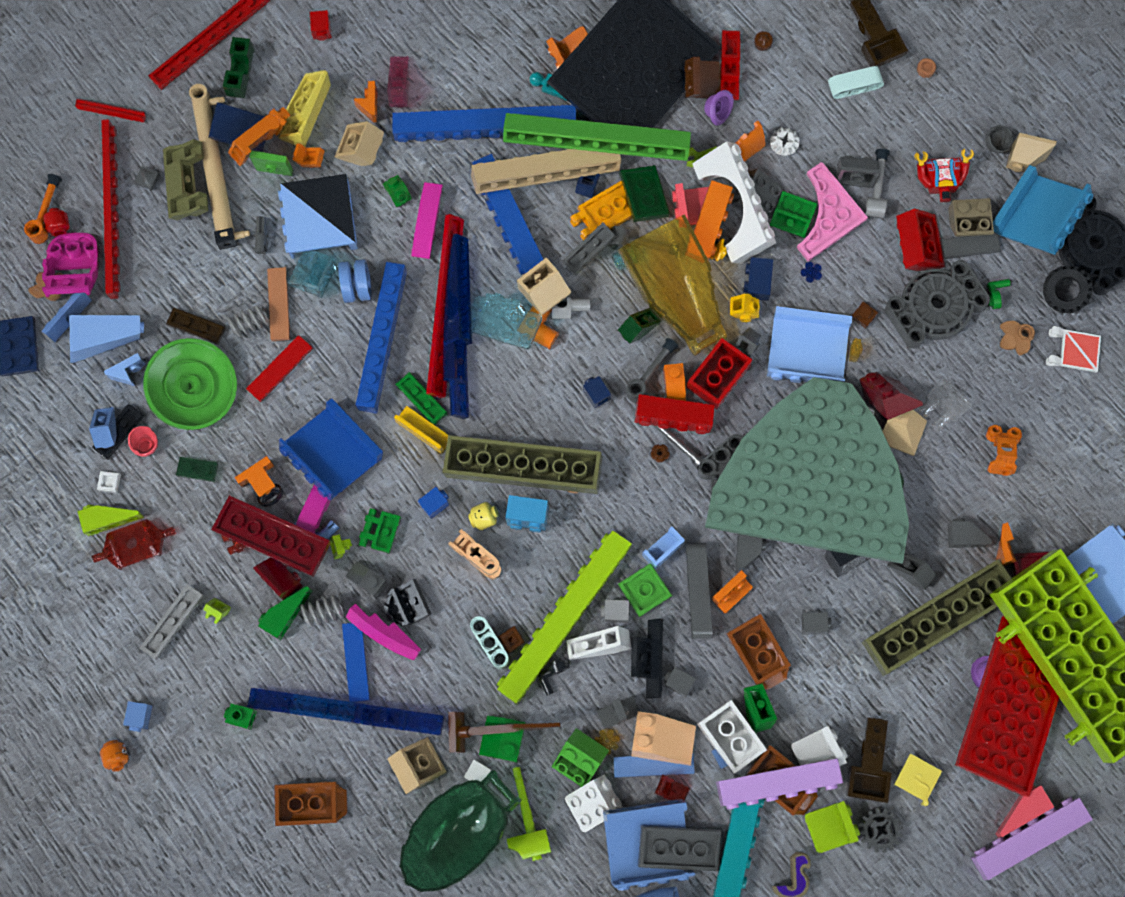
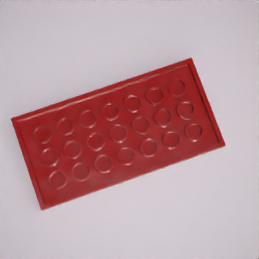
(1009, 718)

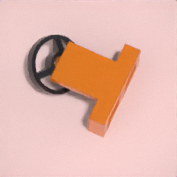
(261, 482)

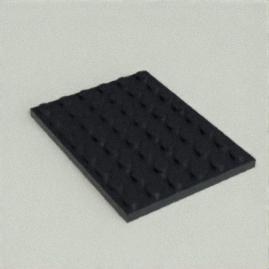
(632, 63)

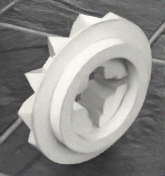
(790, 147)

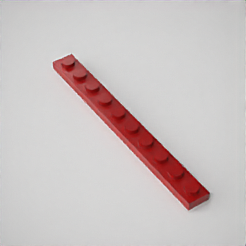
(111, 216)
(436, 385)

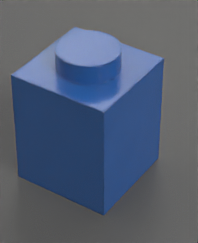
(434, 502)

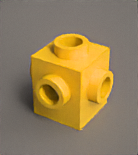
(744, 307)

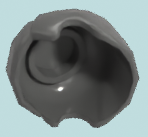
(999, 139)

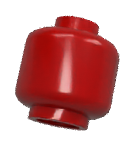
(56, 222)

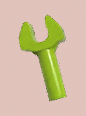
(697, 155)

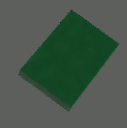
(644, 193)

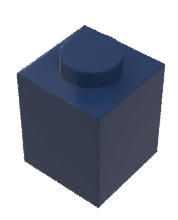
(596, 391)

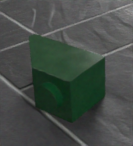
(639, 325)

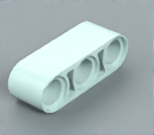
(855, 82)
(487, 633)

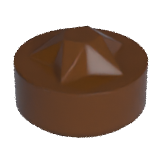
(763, 41)

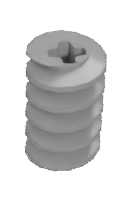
(248, 321)
(323, 611)

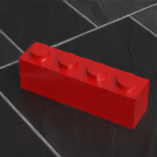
(674, 414)

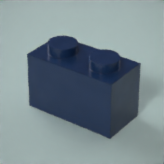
(759, 278)

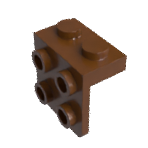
(702, 78)

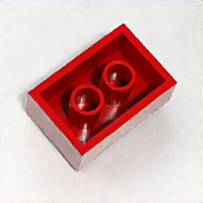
(719, 373)

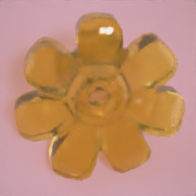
(608, 736)

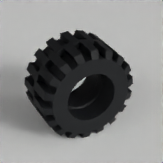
(1059, 274)

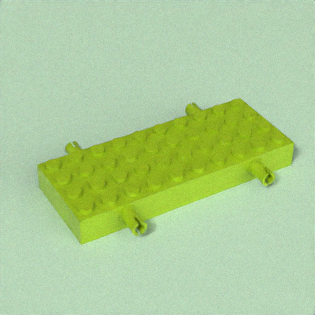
(1071, 646)

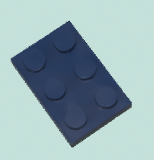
(18, 346)

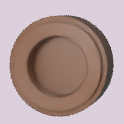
(926, 68)

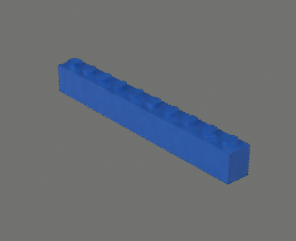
(466, 123)

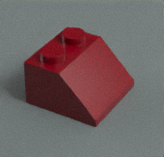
(279, 577)

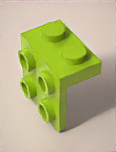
(831, 827)

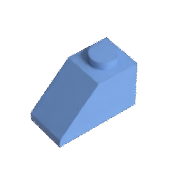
(103, 428)

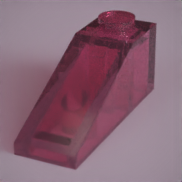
(398, 82)

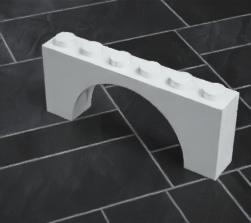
(754, 231)

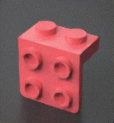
(688, 202)

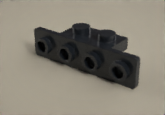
(647, 658)

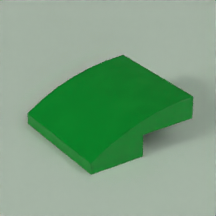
(793, 214)

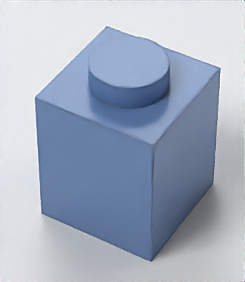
(137, 716)

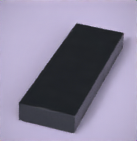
(125, 423)

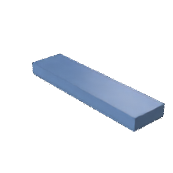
(637, 767)

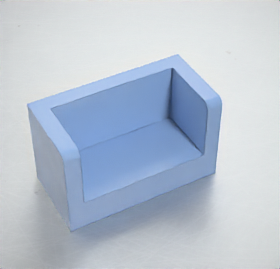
(663, 548)

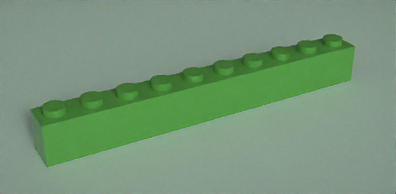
(596, 136)

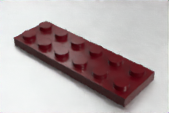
(271, 536)

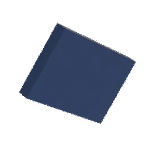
(231, 123)

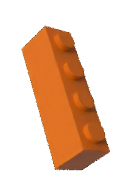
(712, 215)

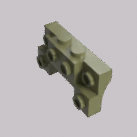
(180, 180)

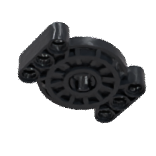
(1102, 262)

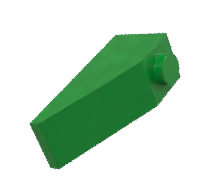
(281, 616)

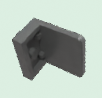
(766, 188)

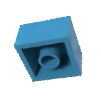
(527, 513)

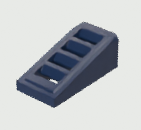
(587, 188)

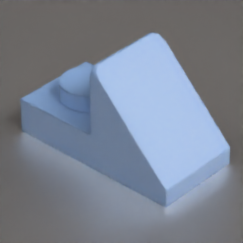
(121, 371)

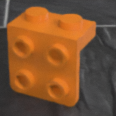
(562, 49)

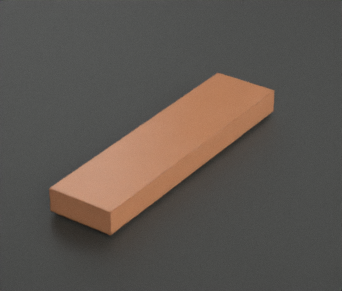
(278, 304)

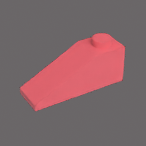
(1025, 810)

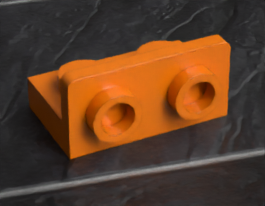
(732, 592)

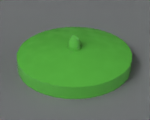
(189, 384)

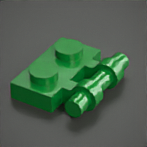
(385, 532)

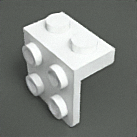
(819, 747)
(590, 802)

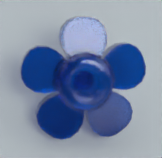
(811, 272)

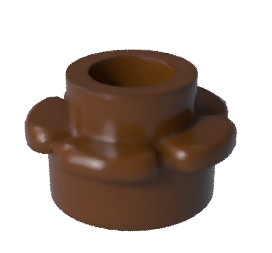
(660, 448)

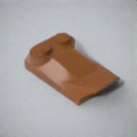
(760, 652)
(773, 760)
(309, 803)

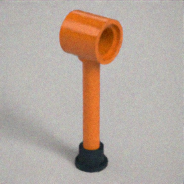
(33, 225)

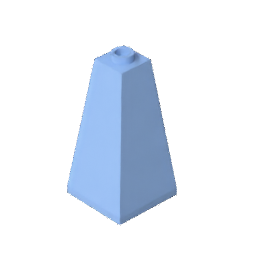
(101, 333)

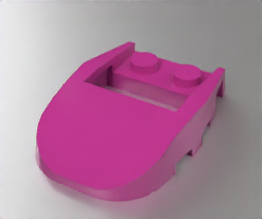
(68, 253)

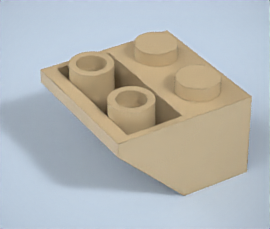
(543, 286)

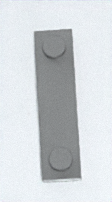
(171, 622)

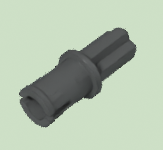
(261, 235)

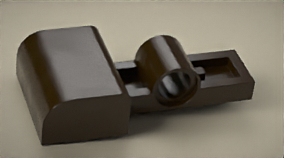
(882, 44)
(869, 780)

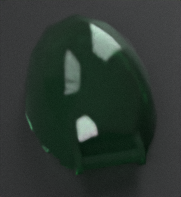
(456, 834)

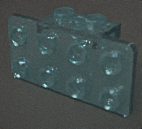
(504, 320)

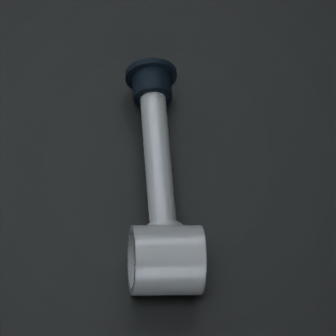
(876, 205)

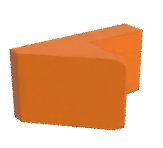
(368, 105)

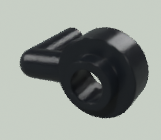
(557, 667)

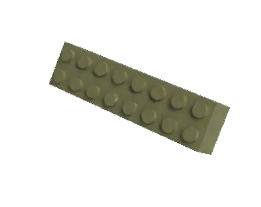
(523, 464)
(936, 619)

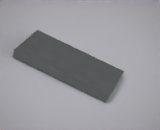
(679, 848)

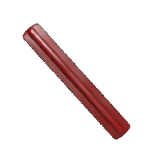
(110, 110)

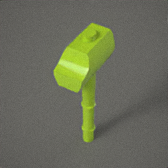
(534, 842)

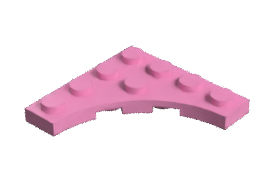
(836, 213)

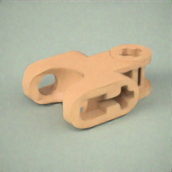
(466, 547)

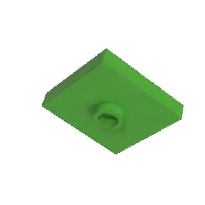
(271, 163)
(644, 590)

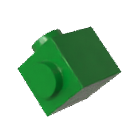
(240, 716)

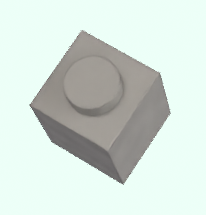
(615, 611)

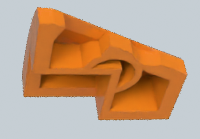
(752, 142)
(1005, 551)

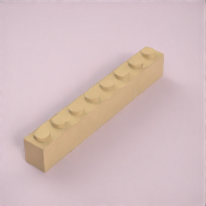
(541, 169)

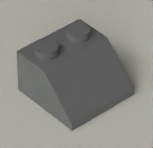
(857, 171)

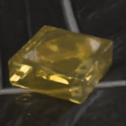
(855, 350)

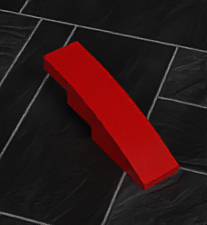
(730, 62)

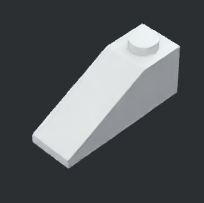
(599, 643)

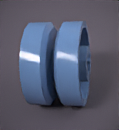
(352, 281)

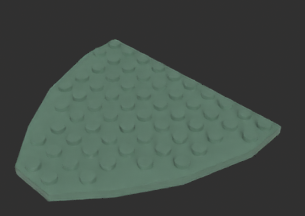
(816, 477)

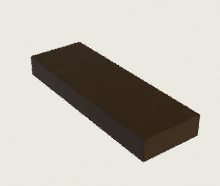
(195, 326)

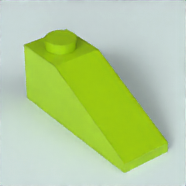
(102, 518)

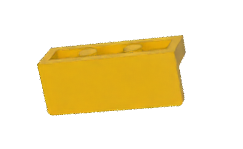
(422, 429)

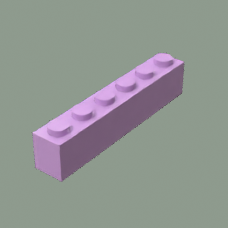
(779, 782)
(1031, 838)

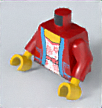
(943, 175)

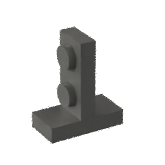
(618, 712)

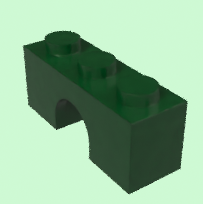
(237, 78)

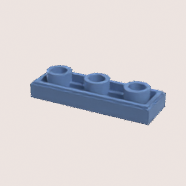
(60, 321)

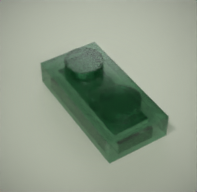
(197, 469)

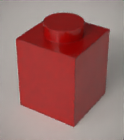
(320, 25)

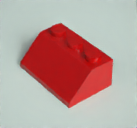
(920, 240)

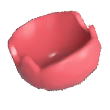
(142, 441)

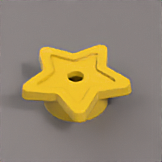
(720, 251)

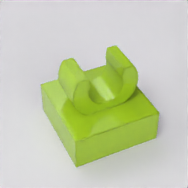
(339, 546)
(217, 609)

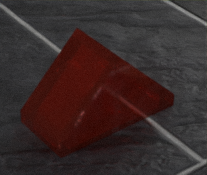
(671, 789)

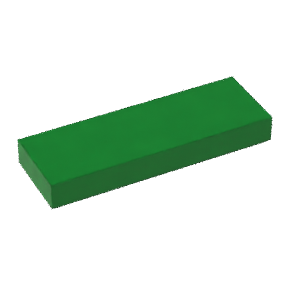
(423, 402)

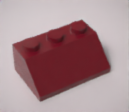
(888, 395)

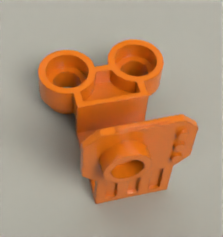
(1005, 460)

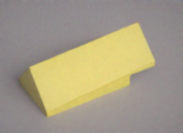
(305, 107)

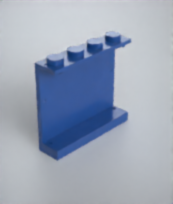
(331, 451)

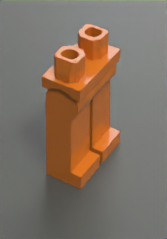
(263, 130)

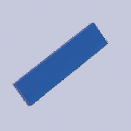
(355, 663)

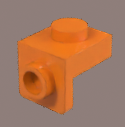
(308, 156)

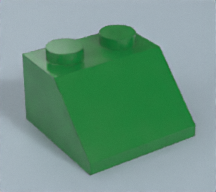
(503, 745)

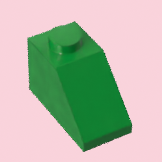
(758, 708)

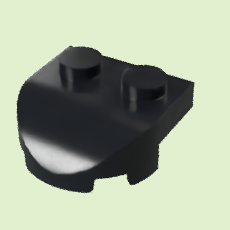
(406, 604)

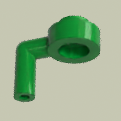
(995, 297)

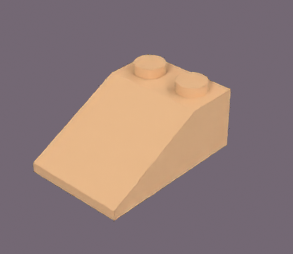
(663, 739)

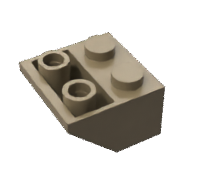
(971, 217)

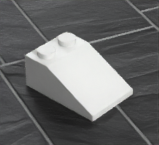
(731, 736)

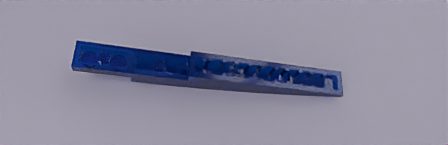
(457, 327)
(346, 711)

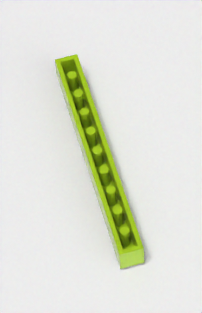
(564, 617)

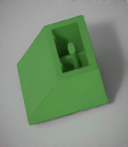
(580, 758)

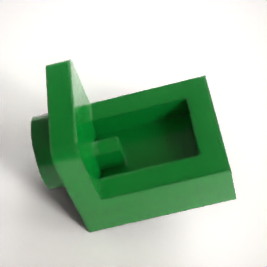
(397, 190)

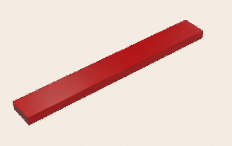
(205, 41)

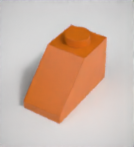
(674, 381)

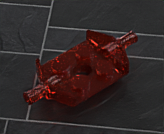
(148, 545)

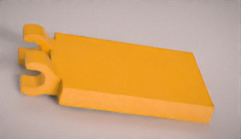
(606, 207)

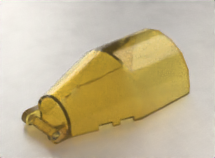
(676, 281)

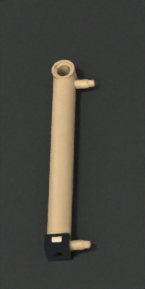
(217, 191)

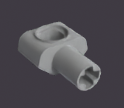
(573, 305)

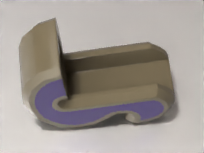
(799, 879)

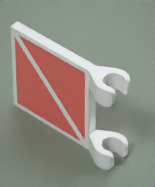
(1077, 350)

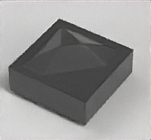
(147, 178)

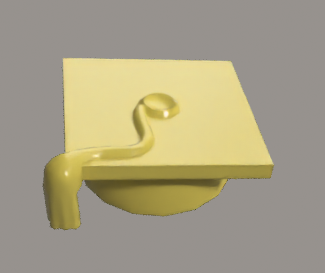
(918, 778)

